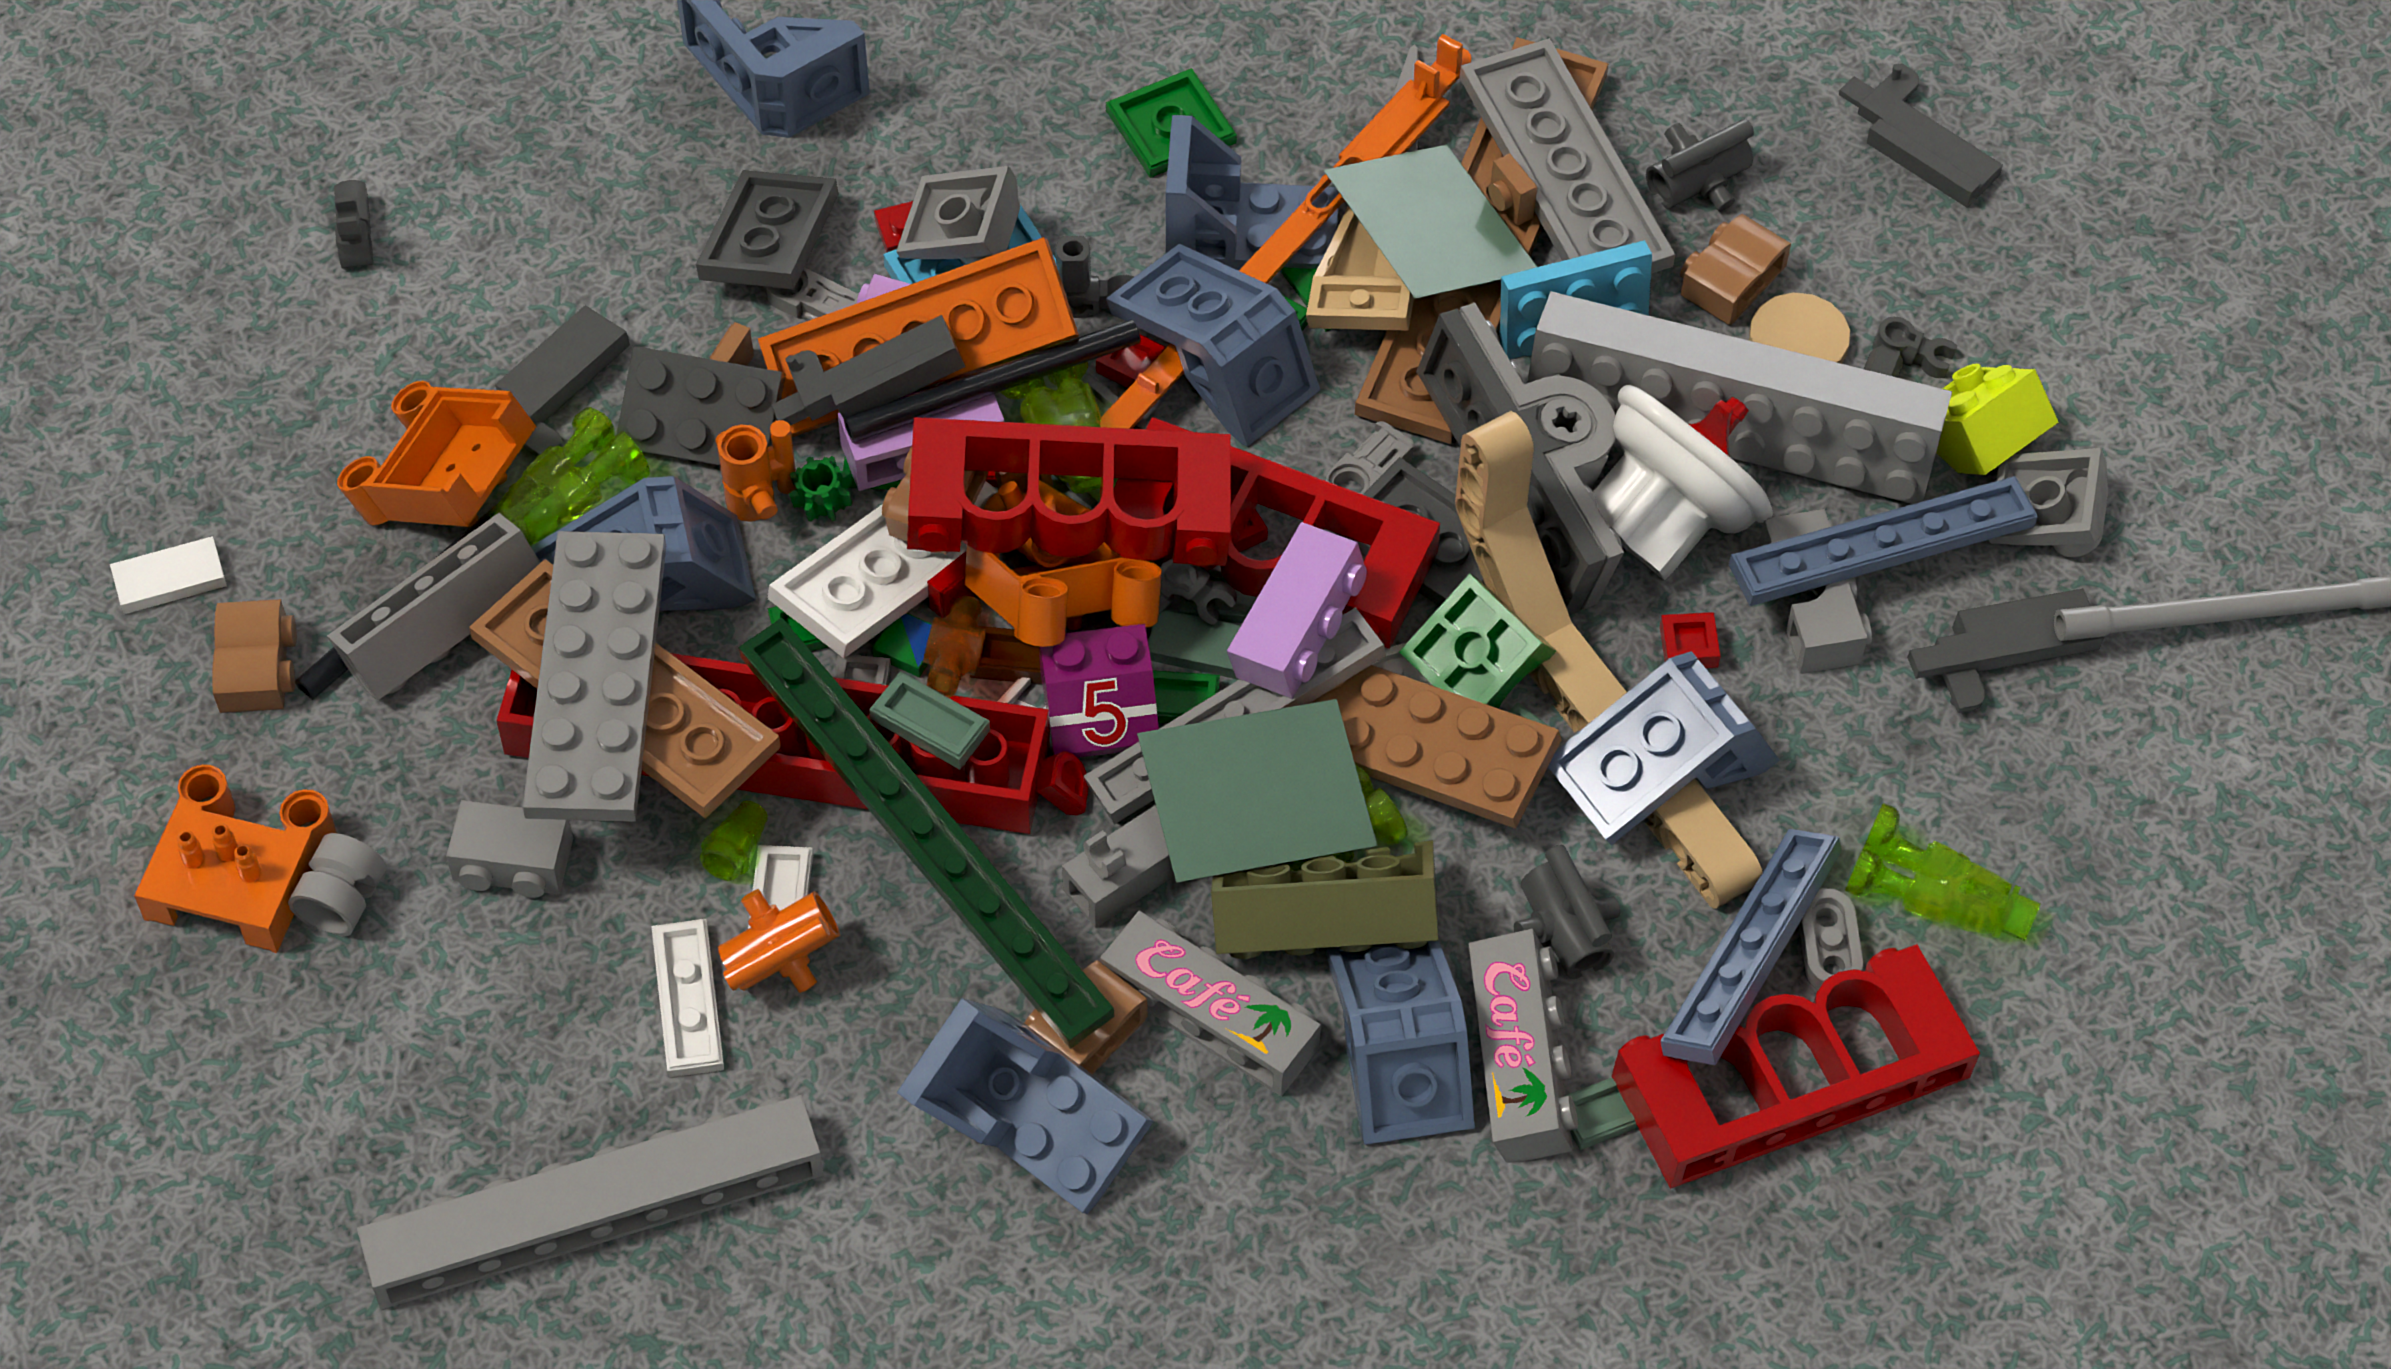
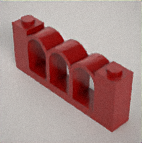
(944, 516)
(1399, 540)
(1894, 989)

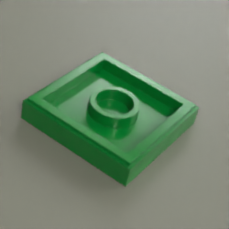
(1147, 114)

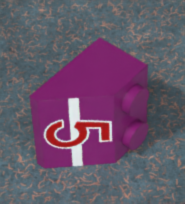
(1099, 690)

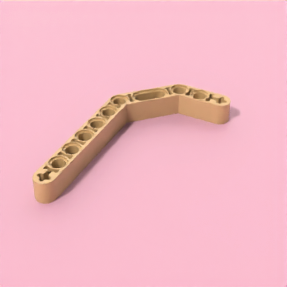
(1513, 564)

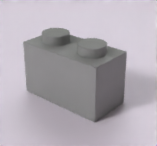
(506, 850)

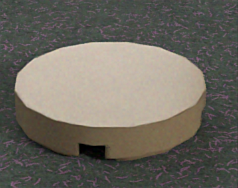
(1803, 326)

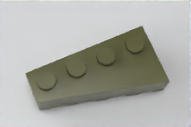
(1328, 904)

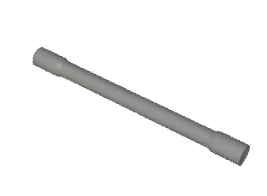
(2103, 620)

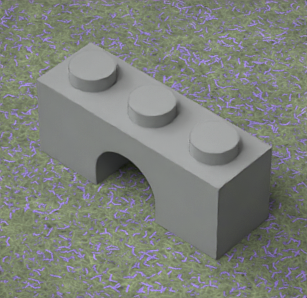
(1827, 629)

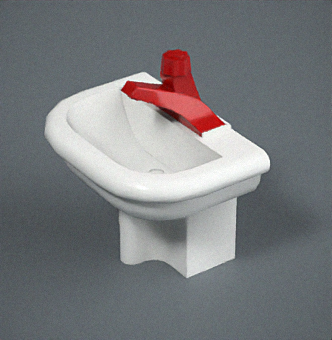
(1675, 480)

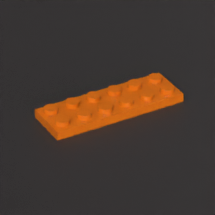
(992, 307)

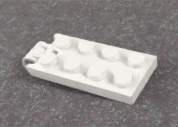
(860, 582)

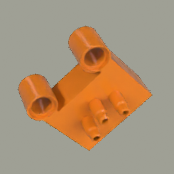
(445, 460)
(1049, 599)
(231, 865)

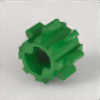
(821, 488)

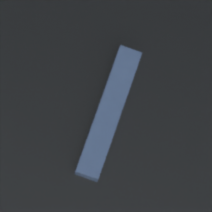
(1882, 540)
(1751, 947)

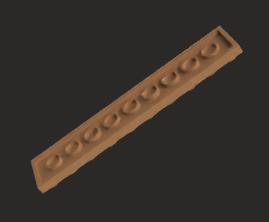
(1392, 386)

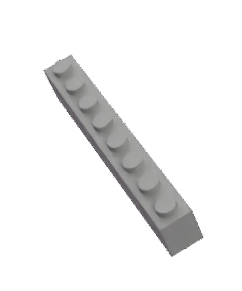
(589, 1201)

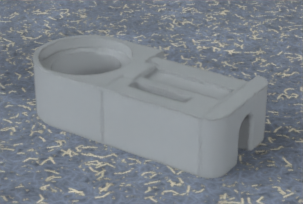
(815, 299)
(1372, 457)

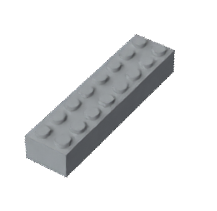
(1802, 409)

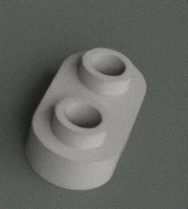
(1831, 944)

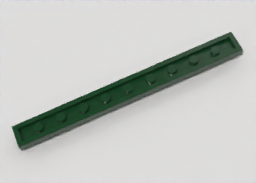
(927, 834)

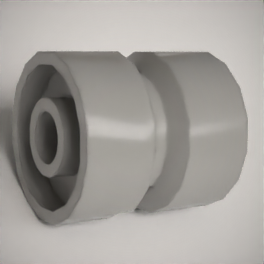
(337, 887)

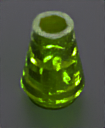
(734, 842)

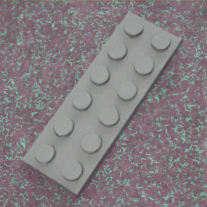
(1554, 136)
(595, 677)

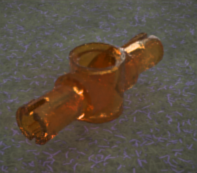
(954, 645)

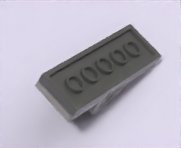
(1570, 436)

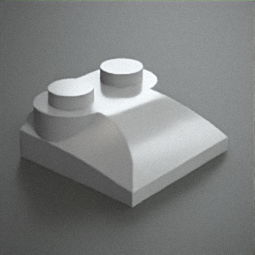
(961, 215)
(2067, 495)

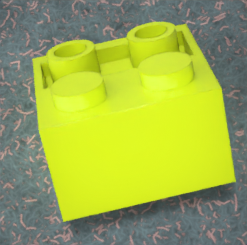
(1992, 416)

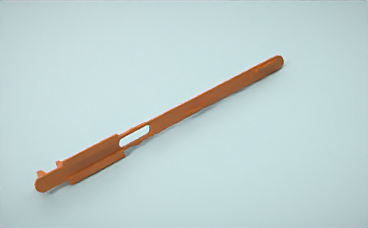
(1387, 134)

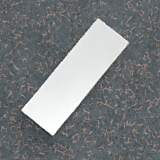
(687, 998)

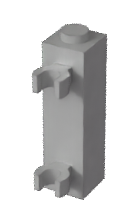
(1118, 868)

